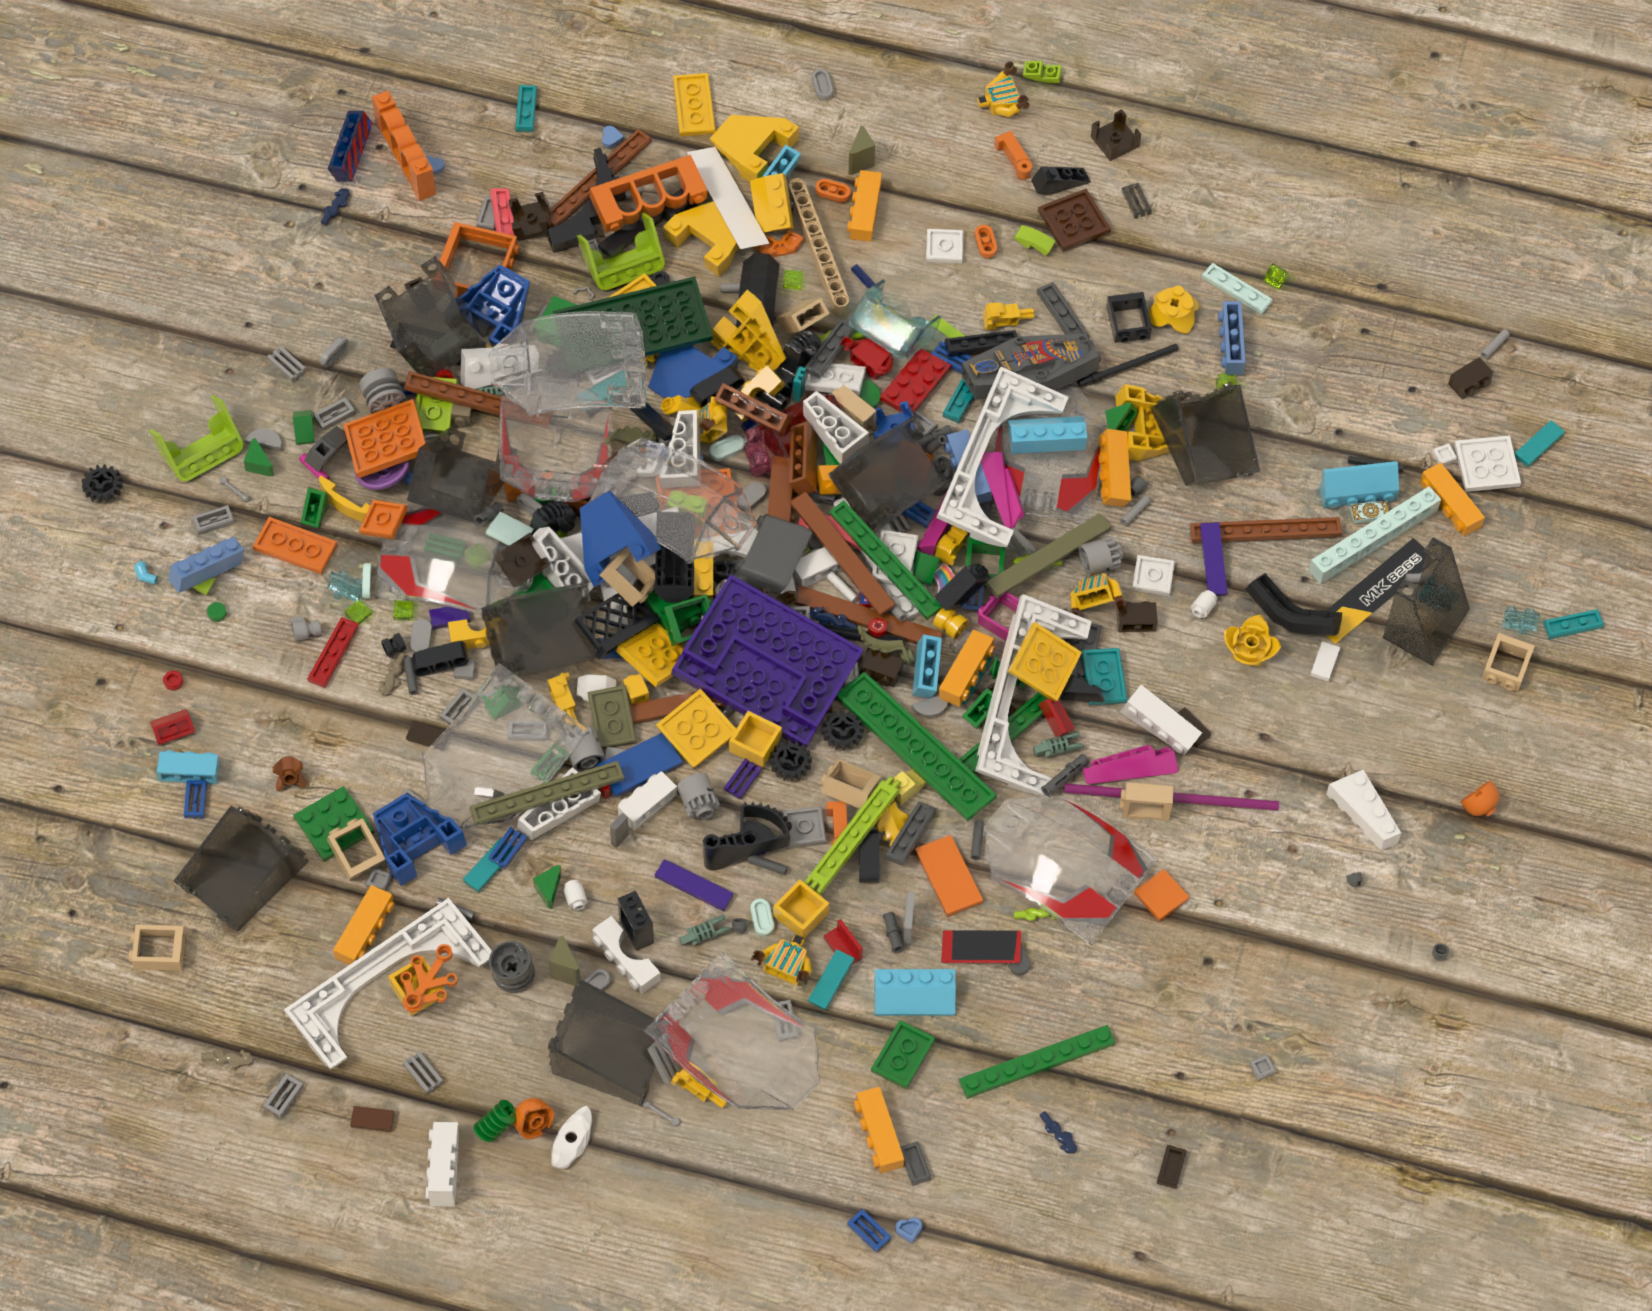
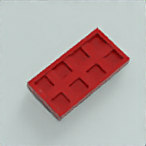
(915, 381)

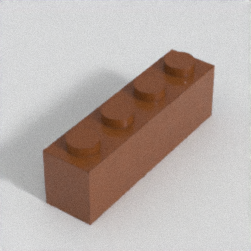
(752, 409)
(803, 458)
(780, 490)

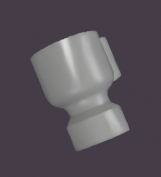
(303, 630)

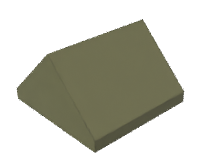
(862, 152)
(563, 965)

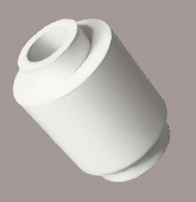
(1204, 604)
(575, 895)

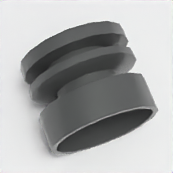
(509, 957)

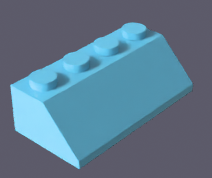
(1047, 435)
(1359, 484)
(915, 992)

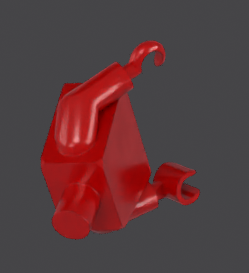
(869, 355)

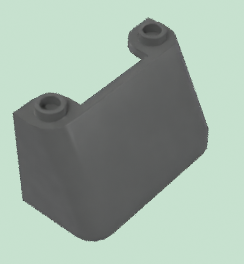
(773, 554)

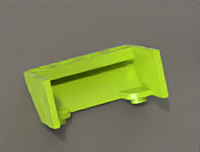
(626, 266)
(206, 452)

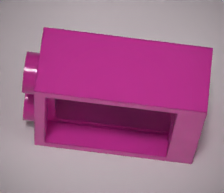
(985, 611)

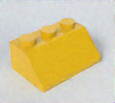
(772, 203)

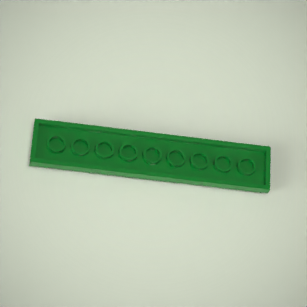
(916, 746)

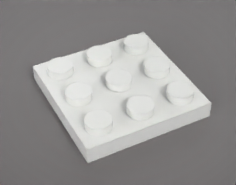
(1487, 463)

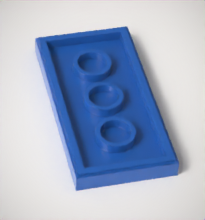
(642, 762)

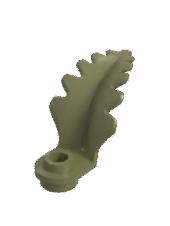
(629, 435)
(887, 646)

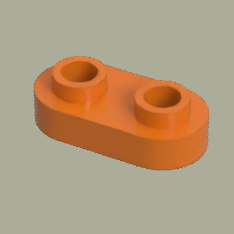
(833, 191)
(987, 242)

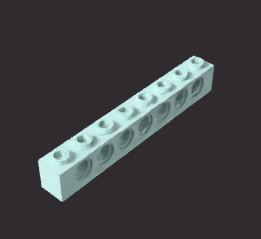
(1374, 535)

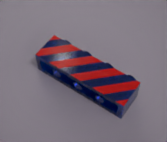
(350, 146)

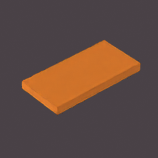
(295, 545)
(949, 875)

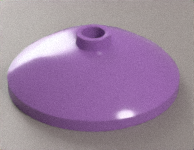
(384, 478)

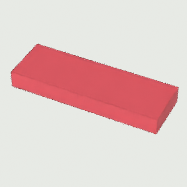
(502, 213)

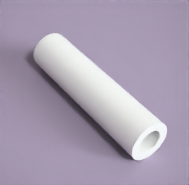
(842, 587)

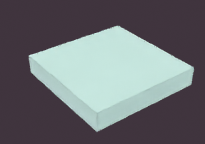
(507, 529)

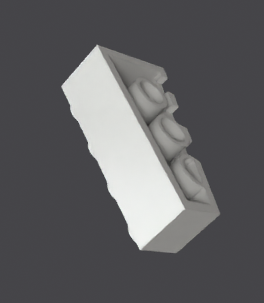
(475, 367)
(834, 427)
(687, 433)
(565, 566)
(1160, 720)
(1363, 804)
(545, 817)
(443, 1164)

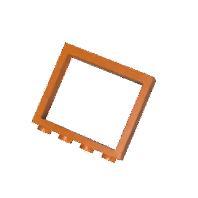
(478, 235)

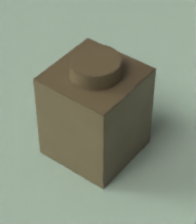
(461, 415)

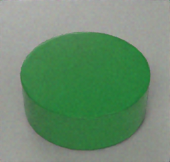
(216, 612)

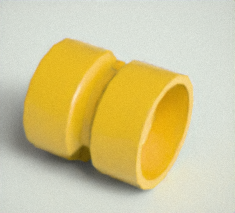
(950, 622)

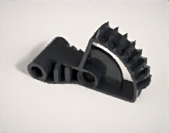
(798, 353)
(554, 515)
(725, 850)

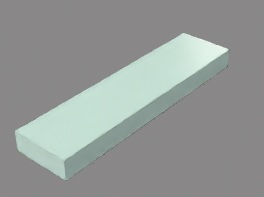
(1237, 288)

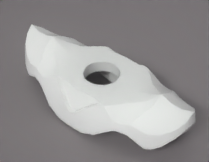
(565, 1153)

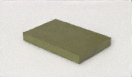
(612, 716)

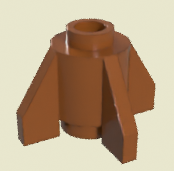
(289, 772)

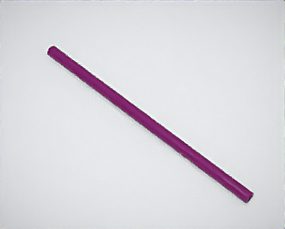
(1179, 797)

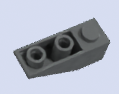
(326, 448)

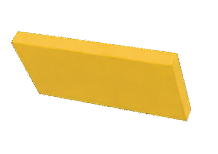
(694, 104)

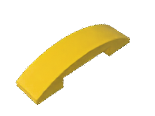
(341, 503)

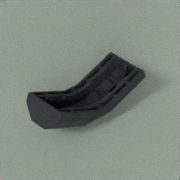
(760, 278)
(673, 576)
(1289, 615)

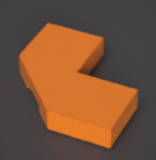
(787, 245)

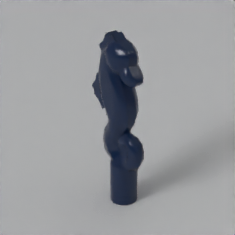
(340, 201)
(826, 617)
(1063, 1137)

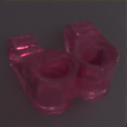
(756, 452)

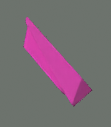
(1002, 488)
(934, 532)
(1132, 764)

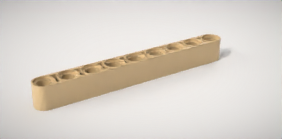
(819, 247)

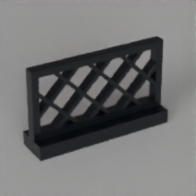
(610, 644)

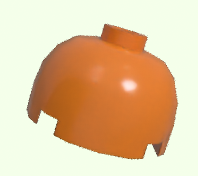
(1482, 800)
(532, 1117)

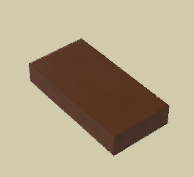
(372, 1118)

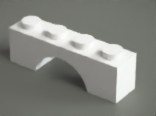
(641, 973)

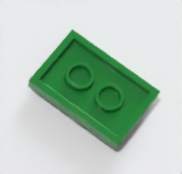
(902, 1054)

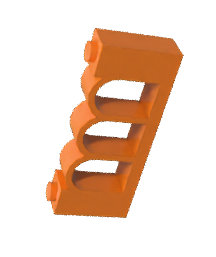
(403, 145)
(614, 218)

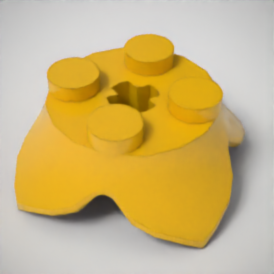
(1179, 317)
(1255, 632)

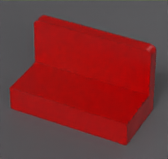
(1056, 717)
(172, 726)
(844, 941)

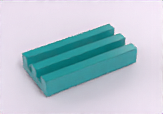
(799, 384)

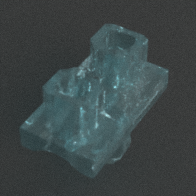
(344, 587)
(1520, 620)

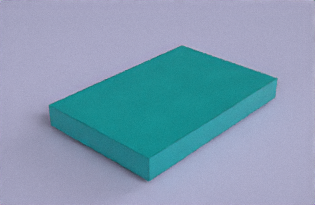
(1105, 671)

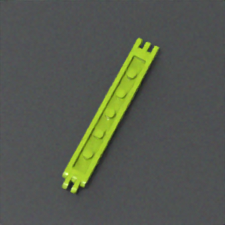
(853, 835)

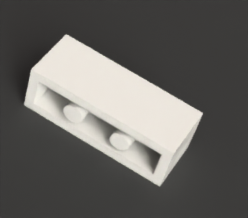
(815, 567)
(647, 799)

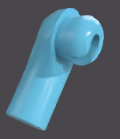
(142, 573)

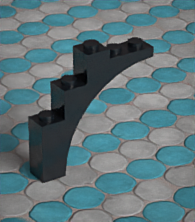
(583, 223)

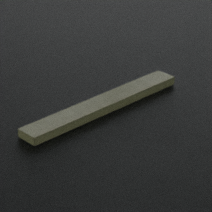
(1047, 556)
(546, 793)

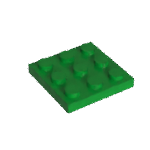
(328, 814)

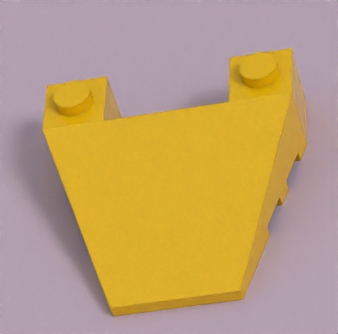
(745, 137)
(708, 226)
(754, 339)
(1147, 439)

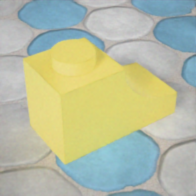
(909, 786)

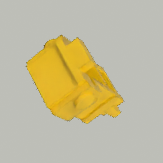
(1000, 315)
(950, 545)
(561, 694)
(686, 1081)

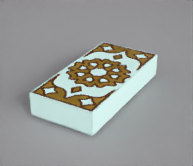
(1368, 511)

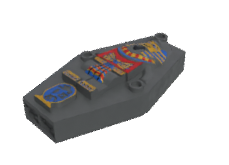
(1043, 359)

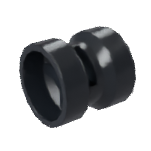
(393, 645)

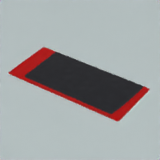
(981, 946)

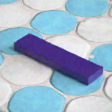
(1213, 558)
(694, 885)

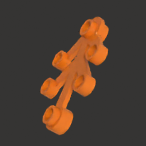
(428, 981)

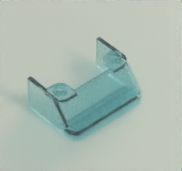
(888, 327)

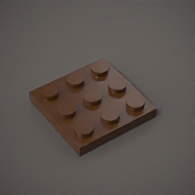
(1074, 219)

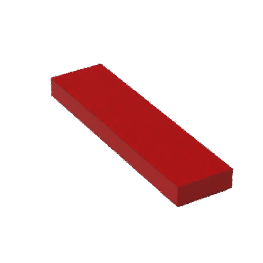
(333, 652)

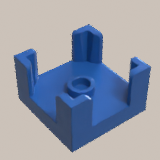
(886, 423)

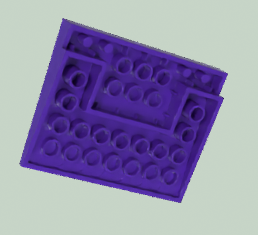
(767, 660)

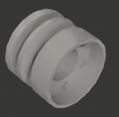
(381, 389)

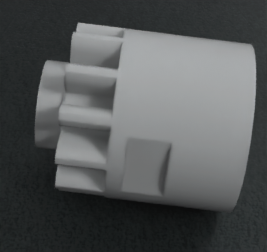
(1100, 556)
(587, 753)
(698, 796)

